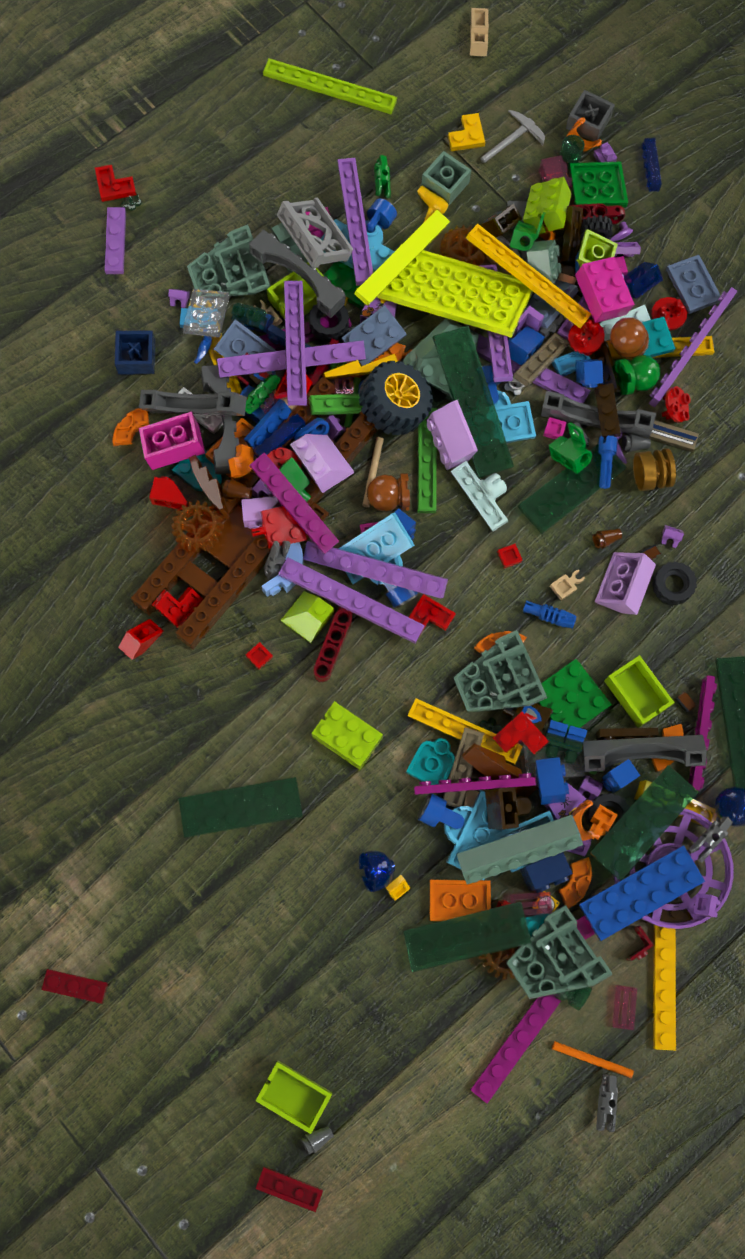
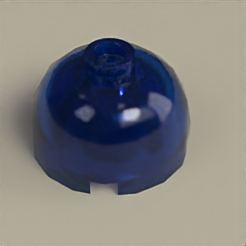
(731, 804)
(377, 870)

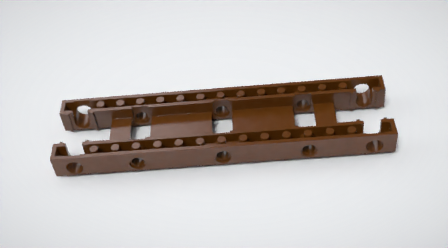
(237, 546)

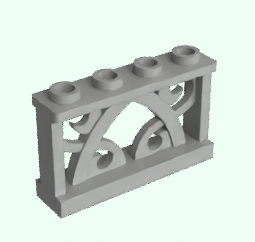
(297, 224)

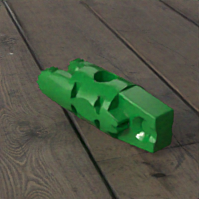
(382, 177)
(261, 392)

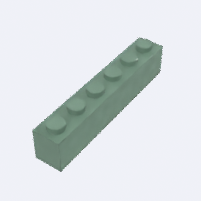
(519, 849)

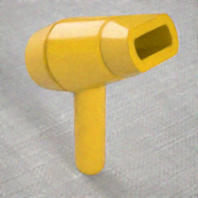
(433, 201)

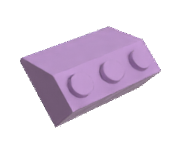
(451, 435)
(321, 460)
(625, 582)

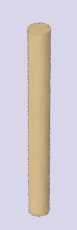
(373, 468)

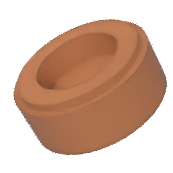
(566, 278)

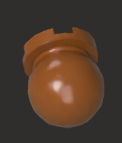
(629, 338)
(388, 493)

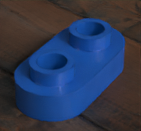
(310, 428)

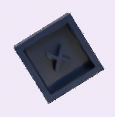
(135, 352)
(546, 871)

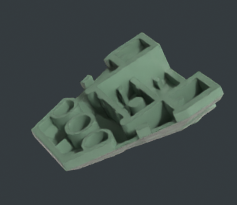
(230, 267)
(426, 359)
(500, 678)
(557, 959)

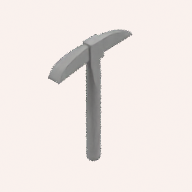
(527, 125)

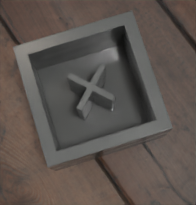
(595, 111)

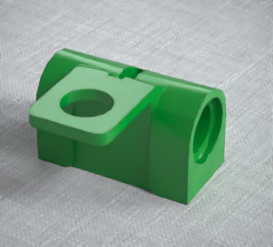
(524, 229)
(571, 451)

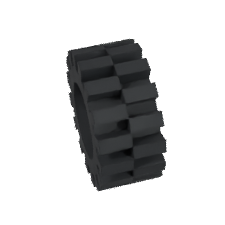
(597, 225)

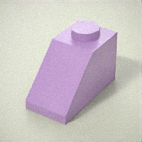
(252, 507)

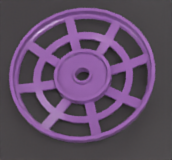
(664, 849)

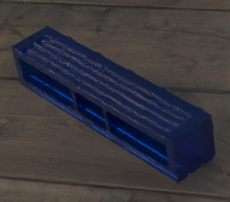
(651, 164)
(280, 436)

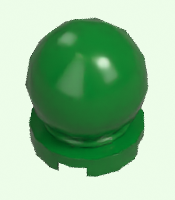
(637, 374)

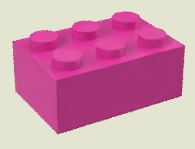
(604, 289)
(171, 440)

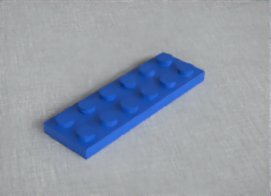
(641, 893)

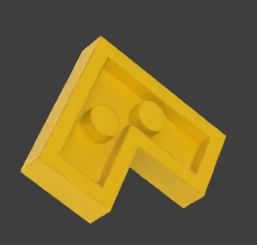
(470, 136)

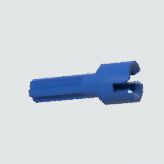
(607, 449)

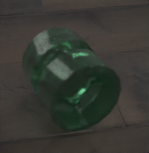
(572, 149)
(576, 998)

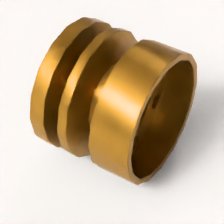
(654, 469)

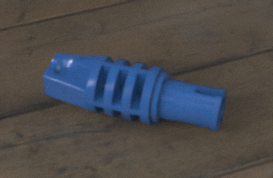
(550, 614)

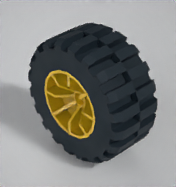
(395, 398)

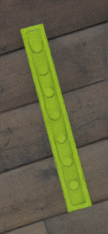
(330, 86)

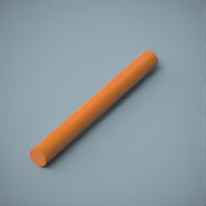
(592, 1059)

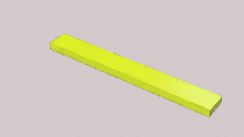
(402, 257)

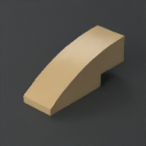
(479, 32)

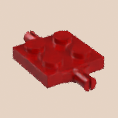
(280, 527)

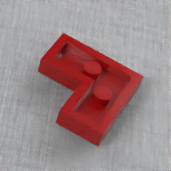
(113, 188)
(177, 610)
(432, 611)
(523, 730)

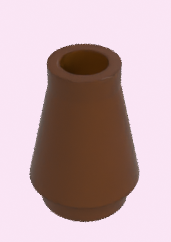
(236, 489)
(606, 537)

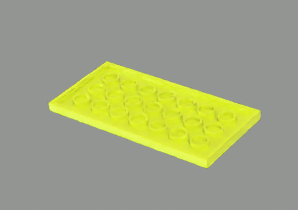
(460, 292)

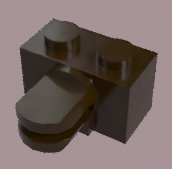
(505, 807)

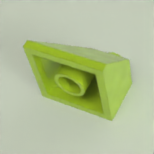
(595, 248)
(308, 616)

